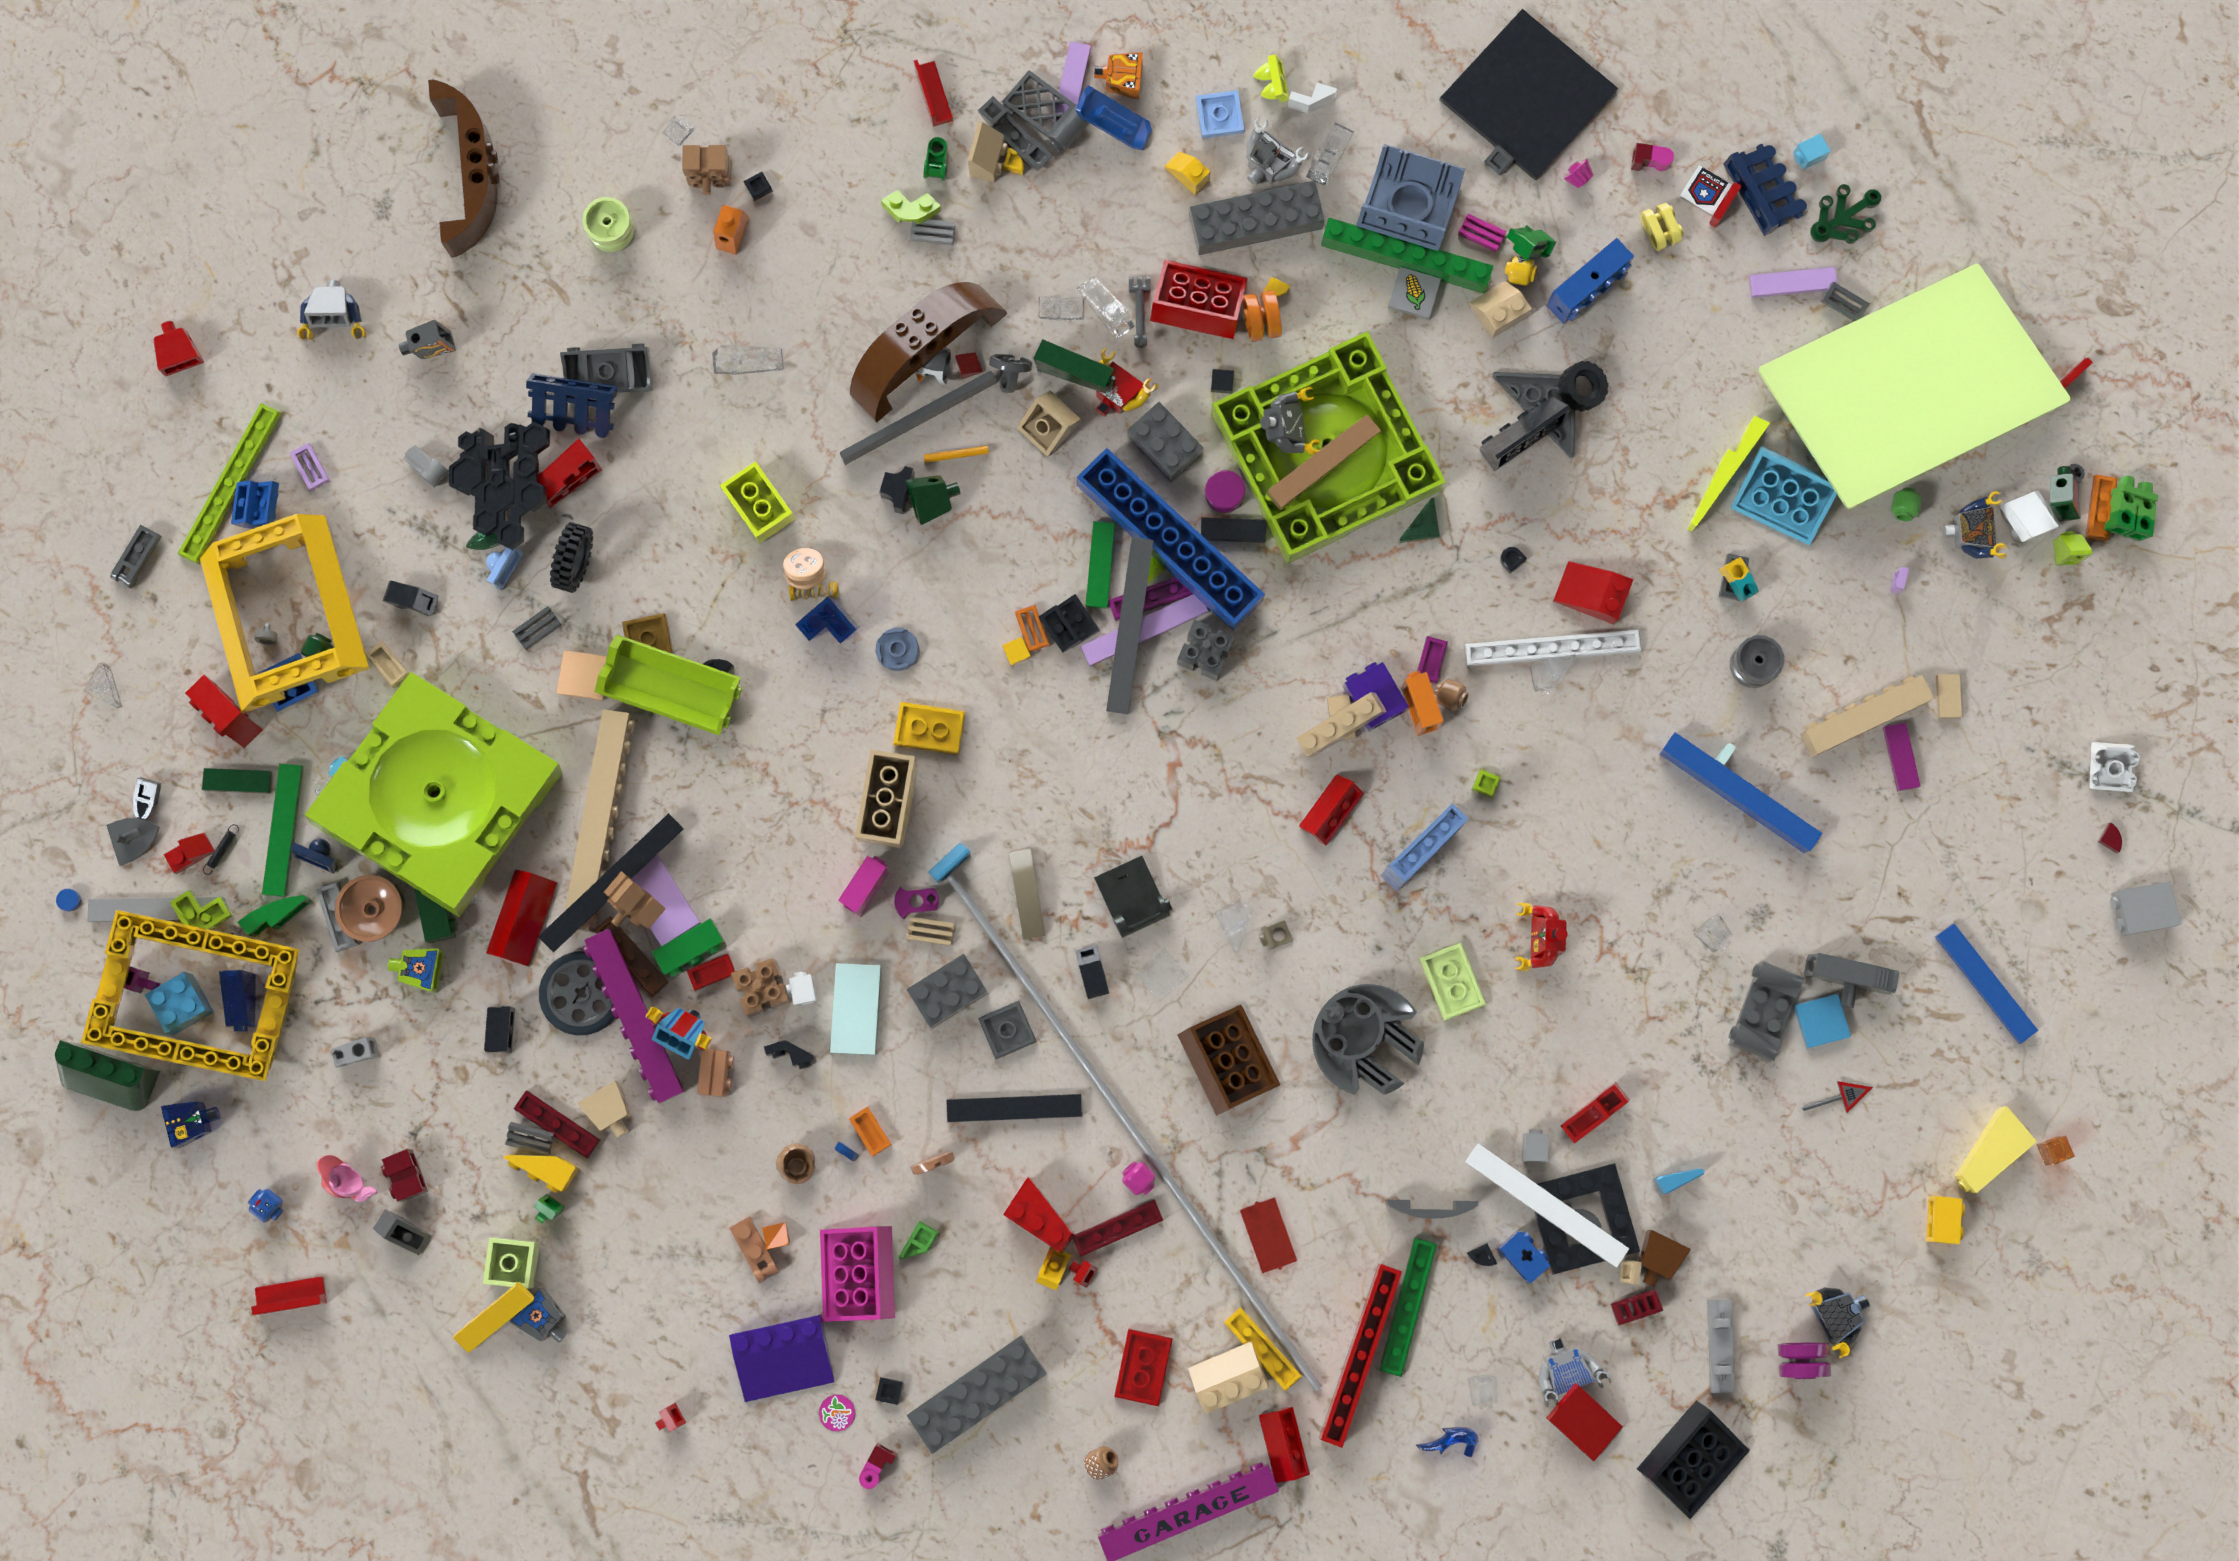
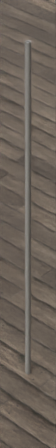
(1135, 1133)

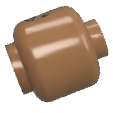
(1451, 694)

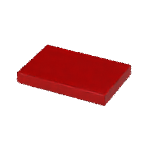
(1143, 1367)
(1584, 1422)

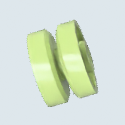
(608, 224)

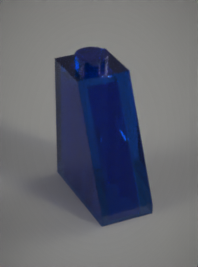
(238, 999)

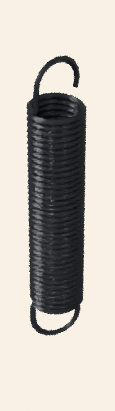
(221, 849)

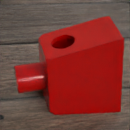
(175, 350)

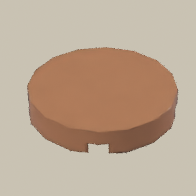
(932, 1162)

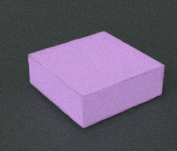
(1899, 580)

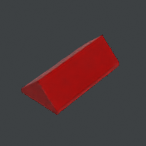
(521, 917)

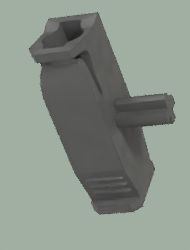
(1852, 975)

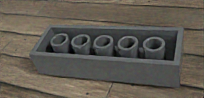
(1256, 217)
(976, 1394)

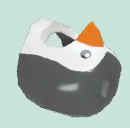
(937, 366)

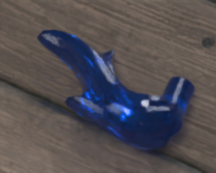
(1452, 1436)

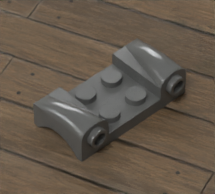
(620, 367)
(1765, 1010)

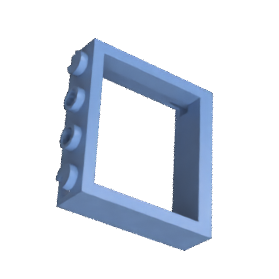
(1424, 847)

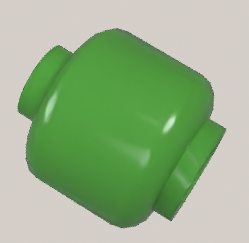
(1906, 504)

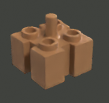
(706, 166)
(632, 902)
(760, 987)

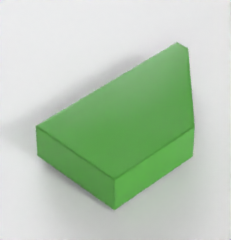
(919, 1241)

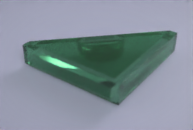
(1423, 526)

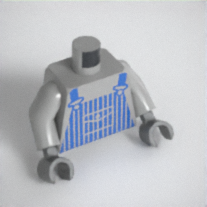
(1565, 1369)

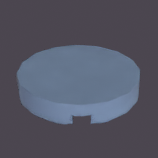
(897, 649)

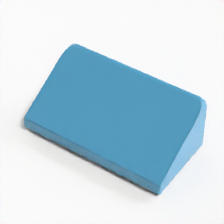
(949, 863)

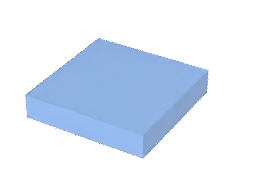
(1219, 114)

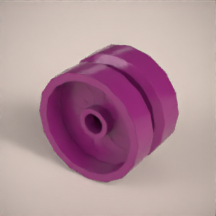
(1804, 1363)

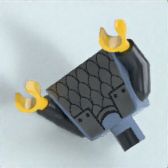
(1839, 1316)

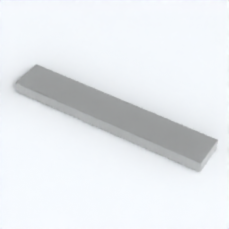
(104, 909)

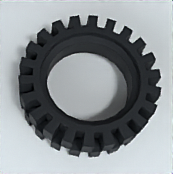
(571, 557)

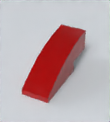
(1595, 1112)

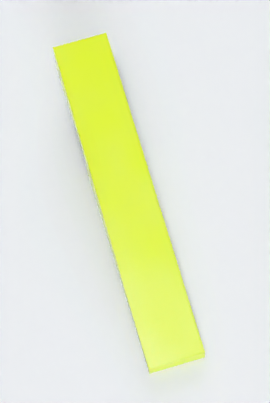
(1727, 467)

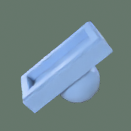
(502, 566)

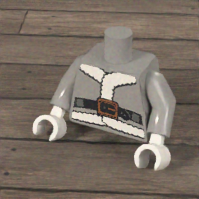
(1284, 163)

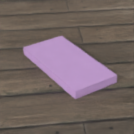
(678, 914)

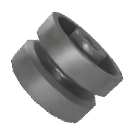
(1753, 650)

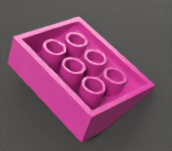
(857, 1274)

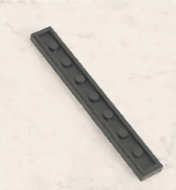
(917, 417)
(1129, 625)

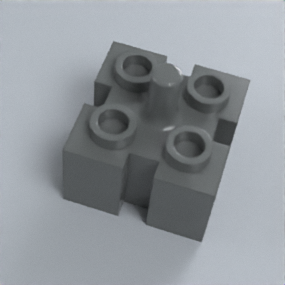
(1205, 650)

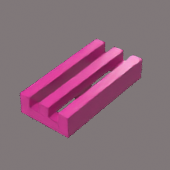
(1485, 225)

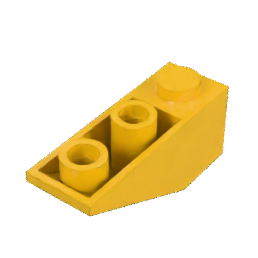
(550, 1169)

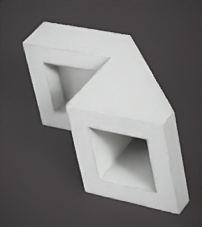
(1321, 96)

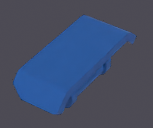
(1113, 118)

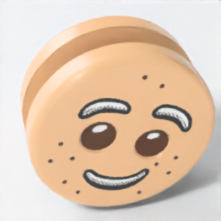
(804, 568)

